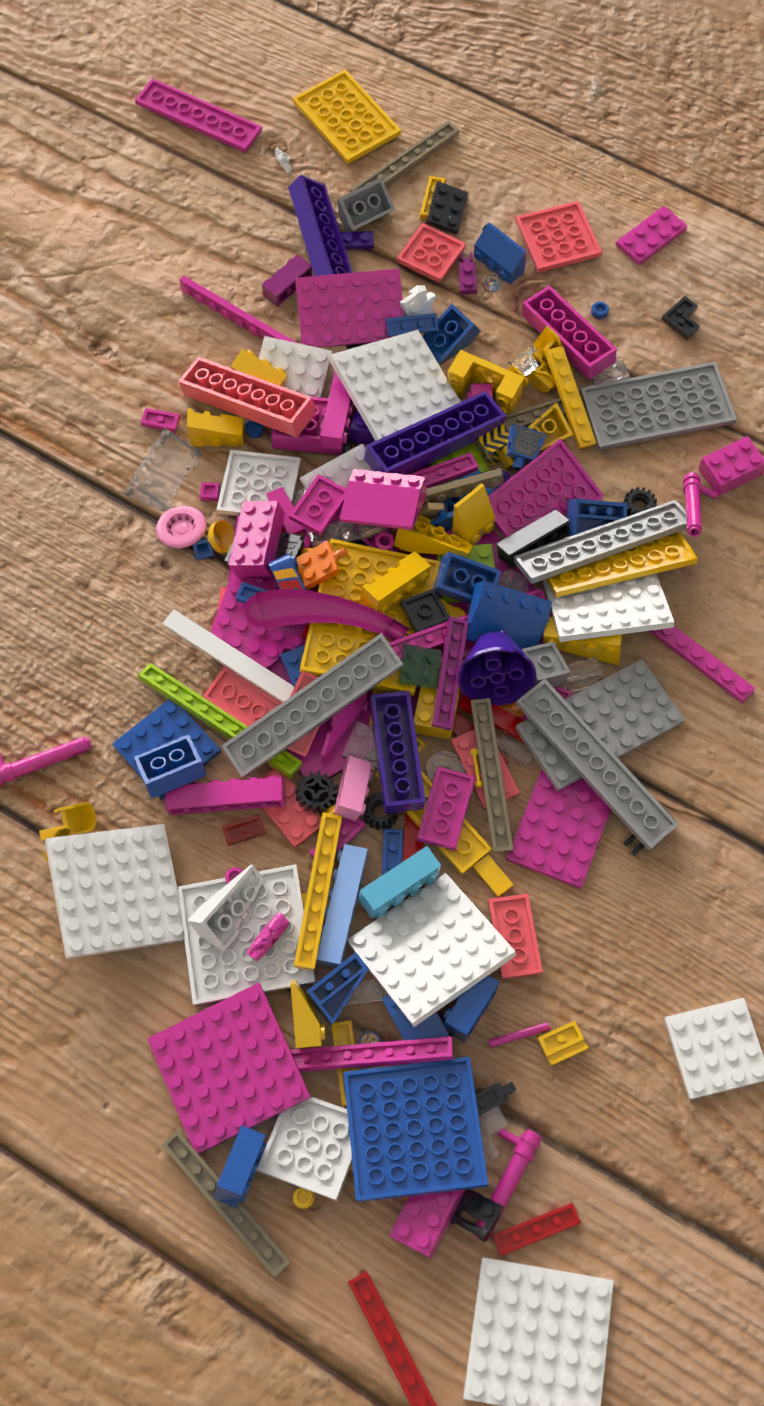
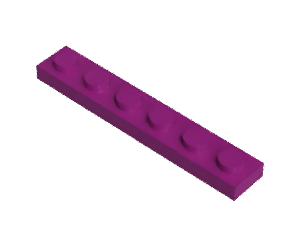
(448, 677)

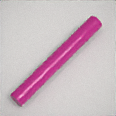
(519, 1034)

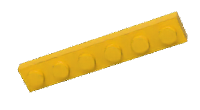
(570, 398)

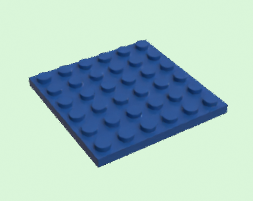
(414, 1130)

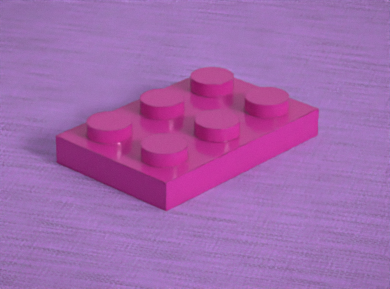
(318, 505)

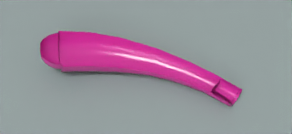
(291, 607)

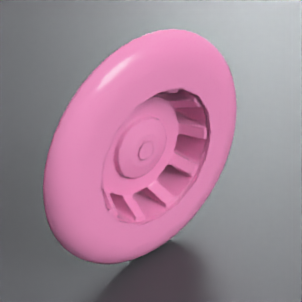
(182, 531)

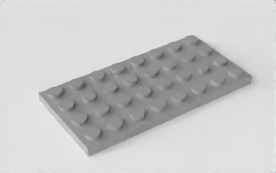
(657, 405)
(620, 710)

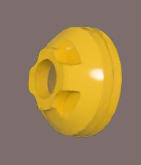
(224, 534)

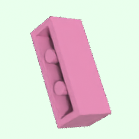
(353, 788)

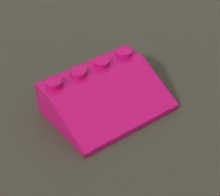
(310, 436)
(383, 499)

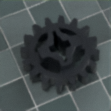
(307, 788)

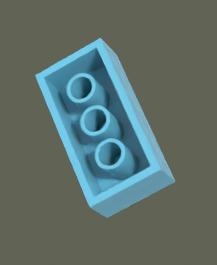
(399, 883)

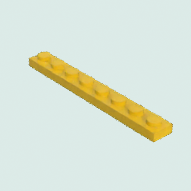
(317, 892)

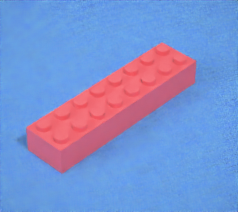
(248, 396)

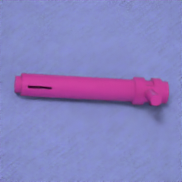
(692, 489)
(11, 771)
(522, 1156)

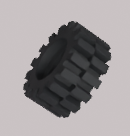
(639, 495)
(374, 821)

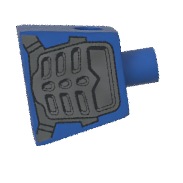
(523, 445)

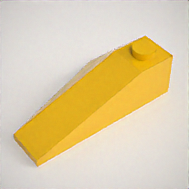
(430, 540)

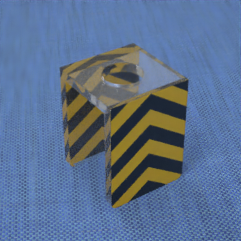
(492, 443)

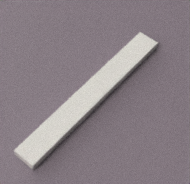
(228, 656)

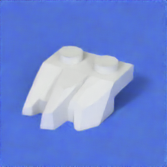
(418, 302)

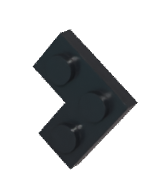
(679, 319)

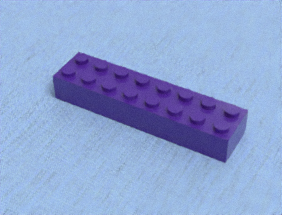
(319, 227)
(435, 436)

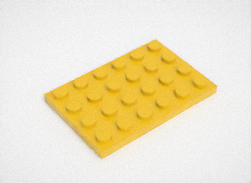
(346, 116)

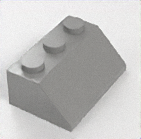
(364, 205)

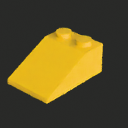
(473, 516)
(307, 1024)

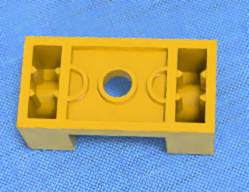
(505, 383)

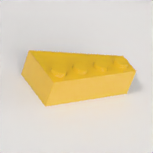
(551, 423)
(395, 583)
(604, 648)

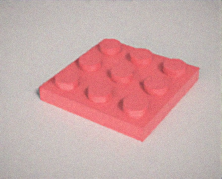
(431, 253)

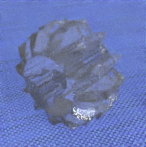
(514, 581)

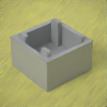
(548, 664)

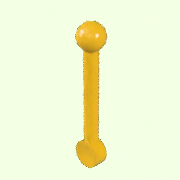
(474, 753)

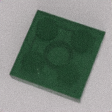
(420, 666)

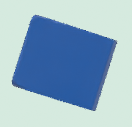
(203, 549)

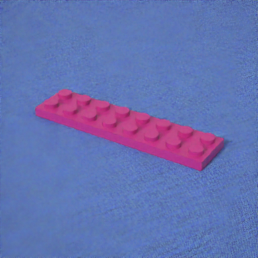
(198, 115)

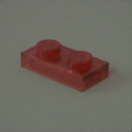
(243, 830)

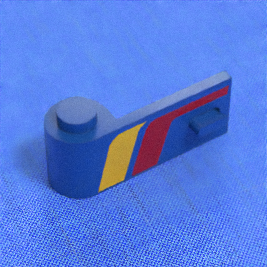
(286, 573)

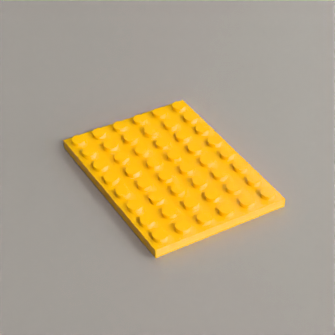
(333, 642)

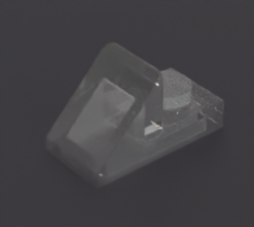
(524, 361)

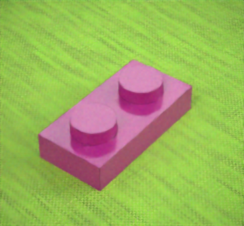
(160, 419)

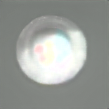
(491, 283)

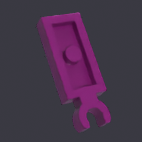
(467, 275)

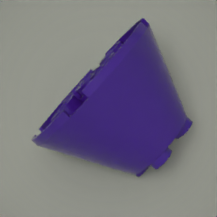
(496, 670)

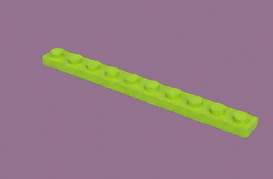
(209, 713)

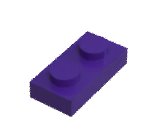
(358, 240)

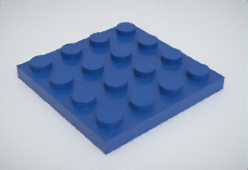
(161, 727)

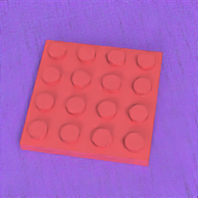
(558, 236)

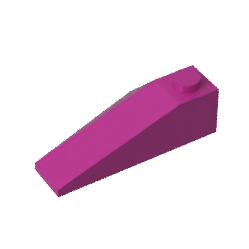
(342, 725)

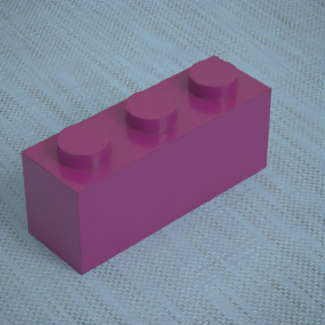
(283, 282)

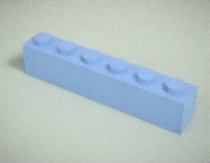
(342, 905)

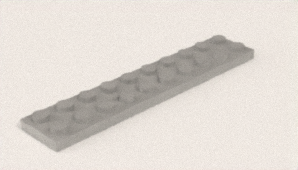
(602, 542)
(312, 705)
(597, 764)

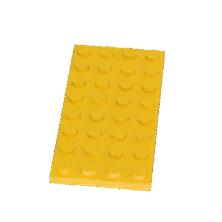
(644, 560)

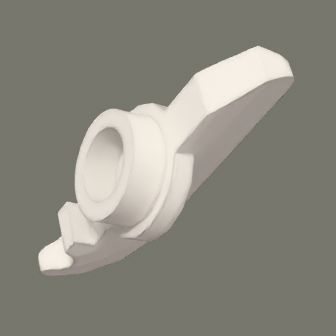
(283, 160)

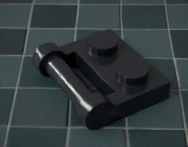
(480, 1208)

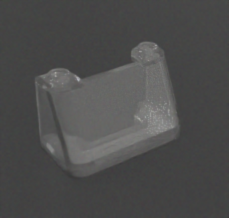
(162, 471)

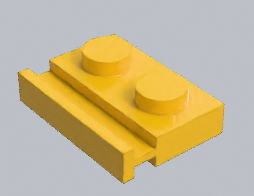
(562, 1043)

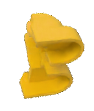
(541, 377)
(76, 819)

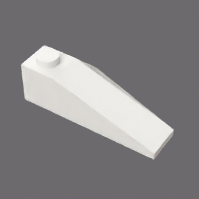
(223, 913)

